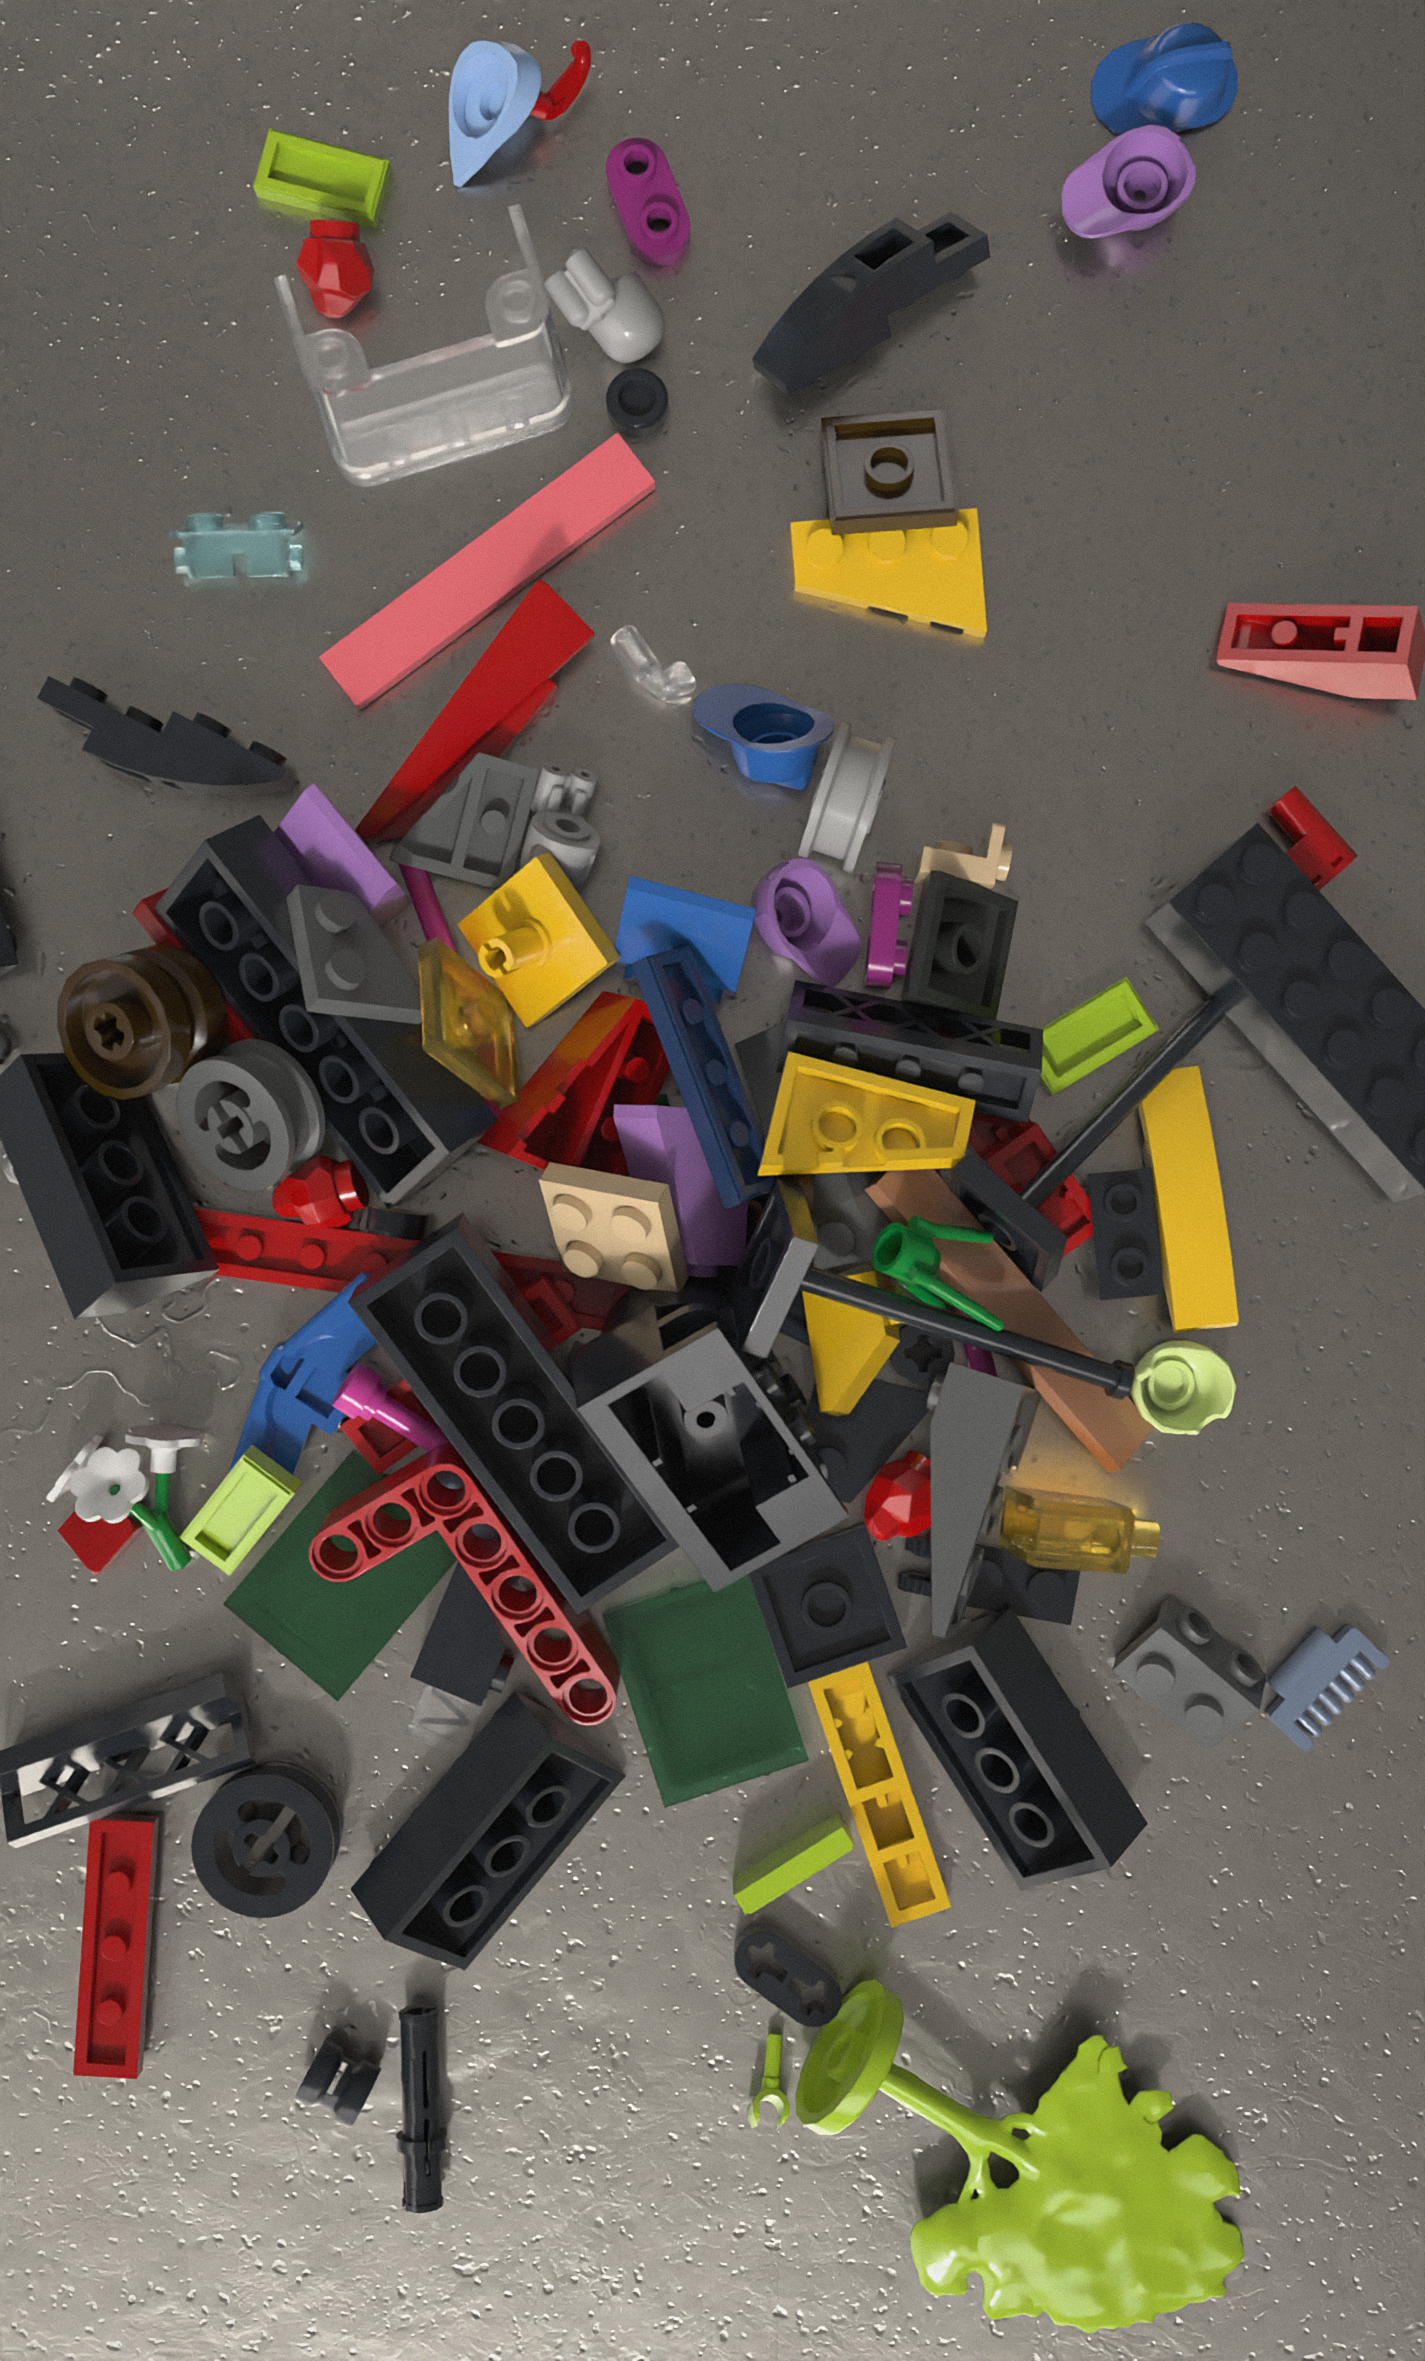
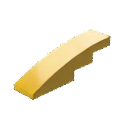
(1188, 1204)
(879, 1794)

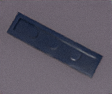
(705, 1073)

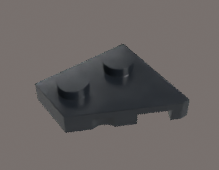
(862, 1441)

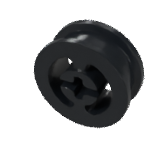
(301, 1867)

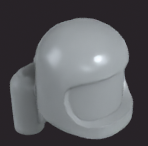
(615, 311)
(559, 822)

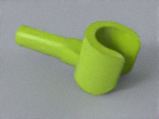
(771, 2084)

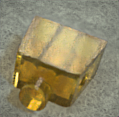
(1074, 1531)

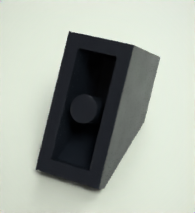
(464, 1644)

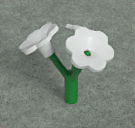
(113, 1484)

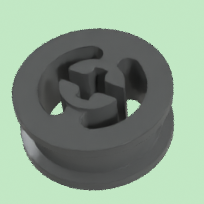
(272, 1101)

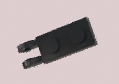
(1006, 1583)

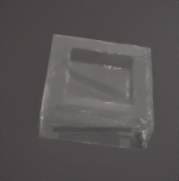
(444, 1720)

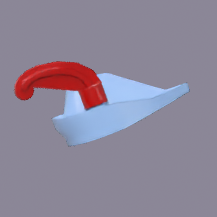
(495, 93)

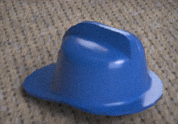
(1166, 81)
(766, 732)

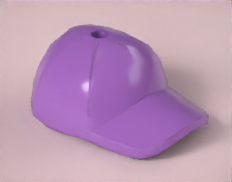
(1140, 162)
(806, 920)

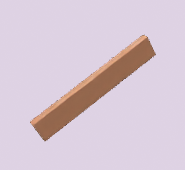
(990, 1278)

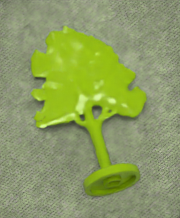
(1101, 2212)

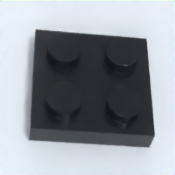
(827, 1606)

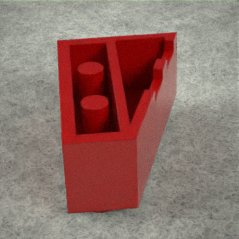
(571, 1097)

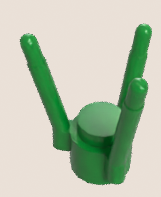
(913, 1261)

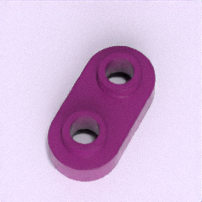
(648, 198)
(885, 953)

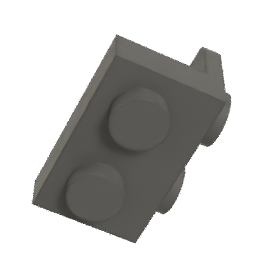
(1193, 1674)

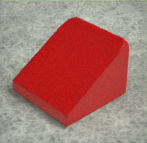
(98, 1541)

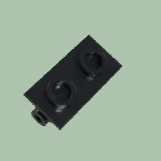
(1125, 1234)

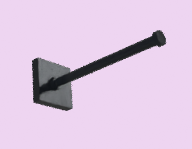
(1012, 1216)
(779, 1266)

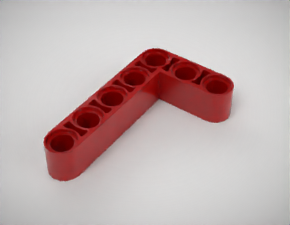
(487, 1564)

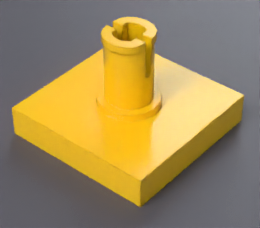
(538, 940)

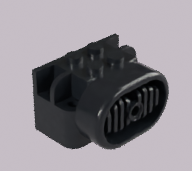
(705, 1429)

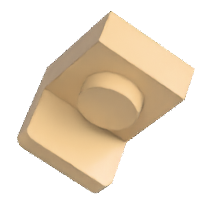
(958, 859)

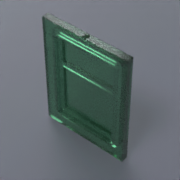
(328, 1625)
(704, 1688)

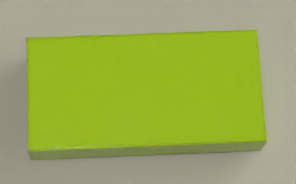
(322, 178)
(1093, 1035)
(240, 1510)
(792, 1863)

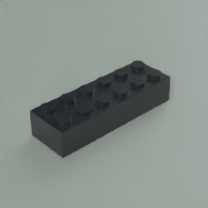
(1309, 1001)
(380, 1092)
(511, 1410)

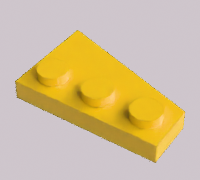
(907, 572)
(860, 1122)

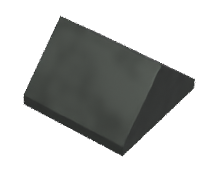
(959, 946)

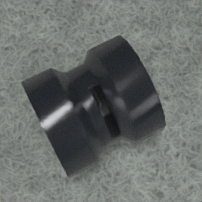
(350, 2090)

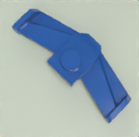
(302, 1381)

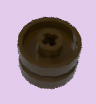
(140, 1019)

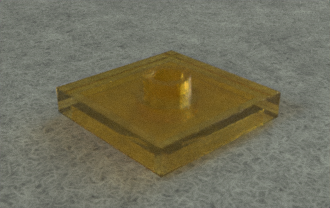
(467, 1024)

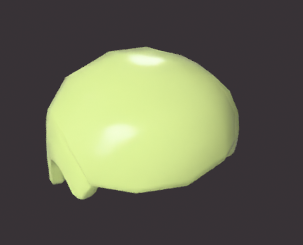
(1183, 1387)

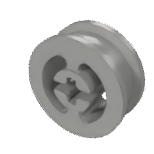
(847, 796)

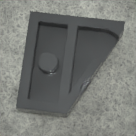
(473, 824)
(347, 959)

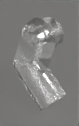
(647, 671)

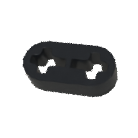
(778, 1986)

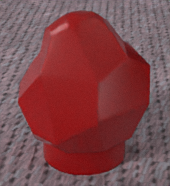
(335, 266)
(322, 1193)
(900, 1498)

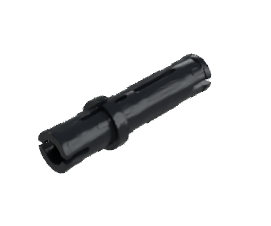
(421, 2133)

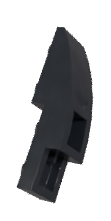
(850, 301)
(184, 758)

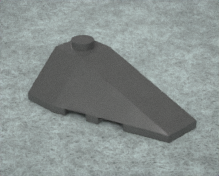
(843, 1212)
(974, 1438)

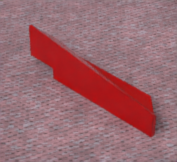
(486, 711)

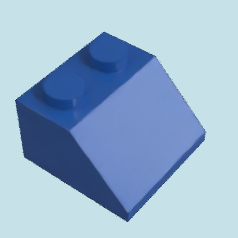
(669, 918)

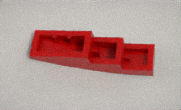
(1015, 1155)

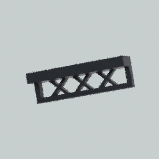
(912, 1051)
(120, 1736)

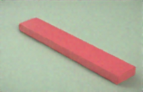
(488, 571)

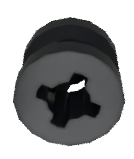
(919, 1352)

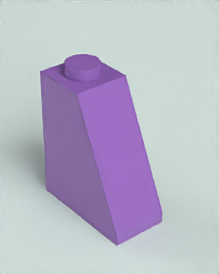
(665, 1149)

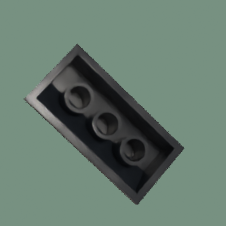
(99, 1189)
(1019, 1752)
(486, 1834)

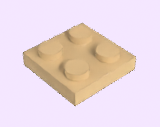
(614, 1227)

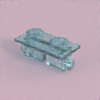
(212, 546)

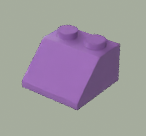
(338, 857)

